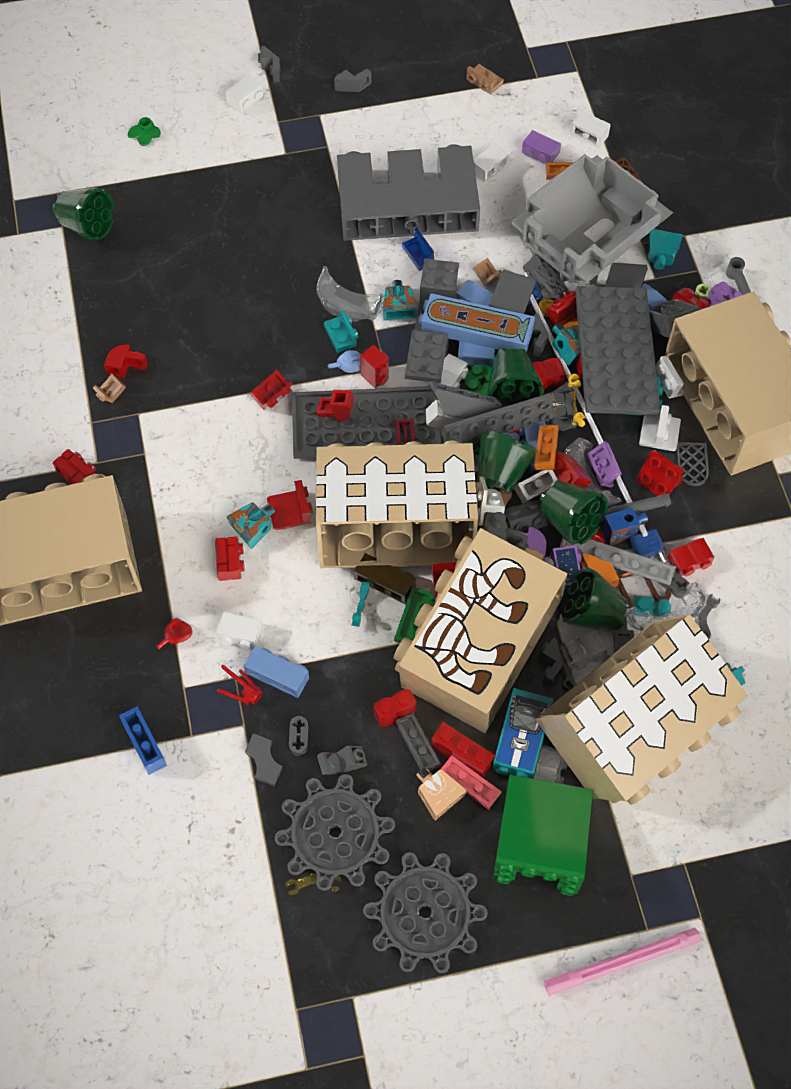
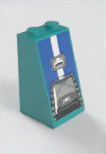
(521, 735)

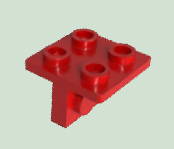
(659, 474)

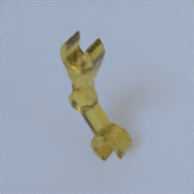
(311, 879)

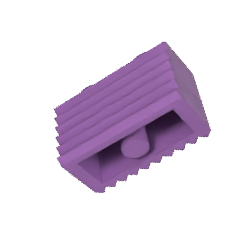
(541, 147)

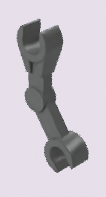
(704, 613)

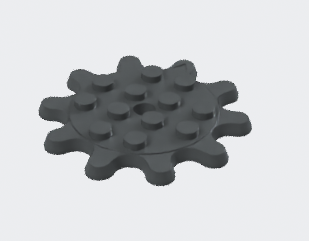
(329, 854)
(422, 936)

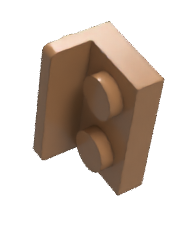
(484, 78)

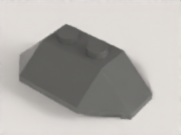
(463, 402)

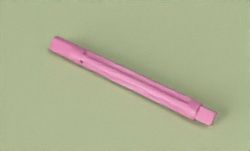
(622, 961)

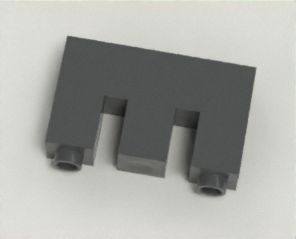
(407, 198)

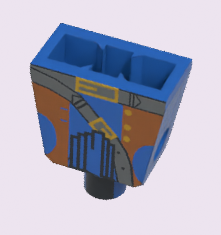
(622, 525)

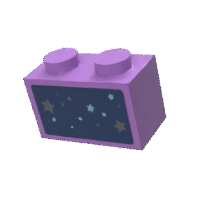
(568, 561)

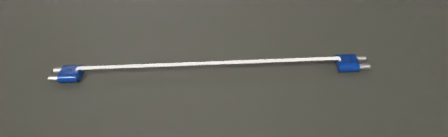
(646, 543)

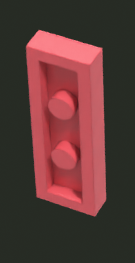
(475, 785)

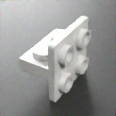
(660, 430)
(487, 500)

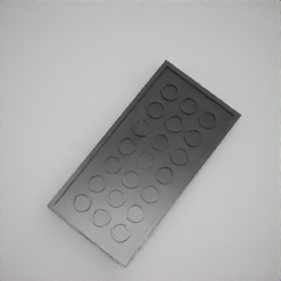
(617, 350)
(370, 419)

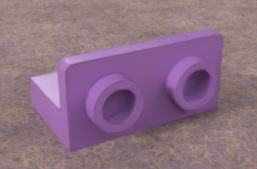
(604, 464)

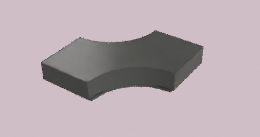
(260, 751)

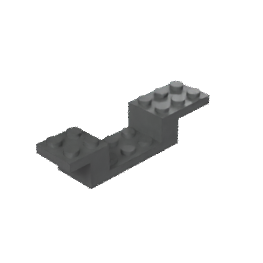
(430, 349)

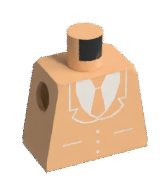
(439, 791)

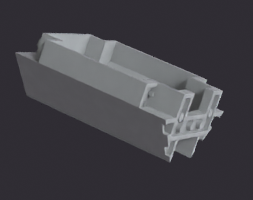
(577, 201)

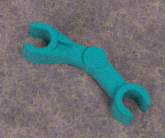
(364, 590)

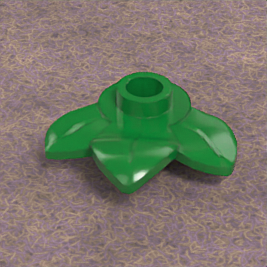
(144, 131)

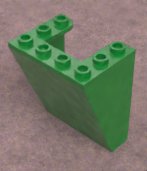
(544, 833)

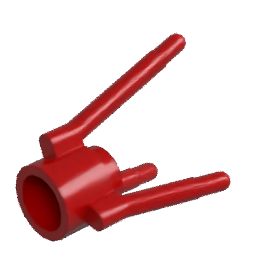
(251, 691)

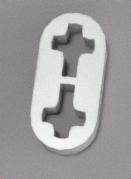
(603, 276)

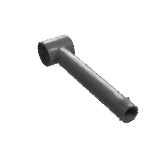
(735, 272)
(641, 505)

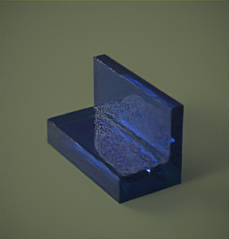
(418, 249)

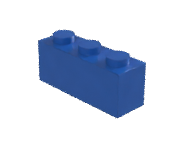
(143, 740)

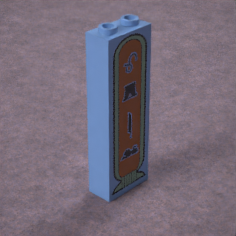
(476, 323)

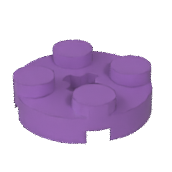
(722, 291)

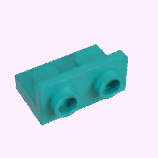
(341, 332)

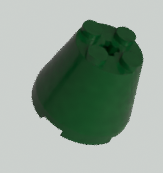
(85, 212)
(514, 377)
(503, 460)
(573, 510)
(593, 603)

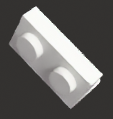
(669, 378)

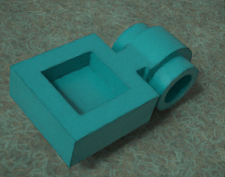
(646, 604)

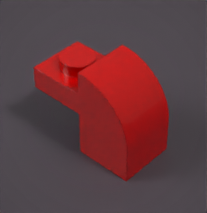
(121, 358)
(337, 406)

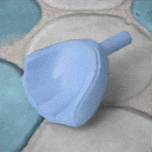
(348, 362)

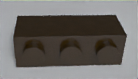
(386, 579)

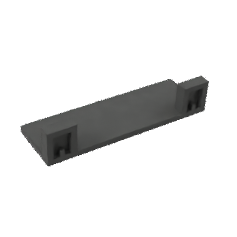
(500, 420)

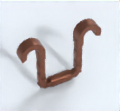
(623, 574)

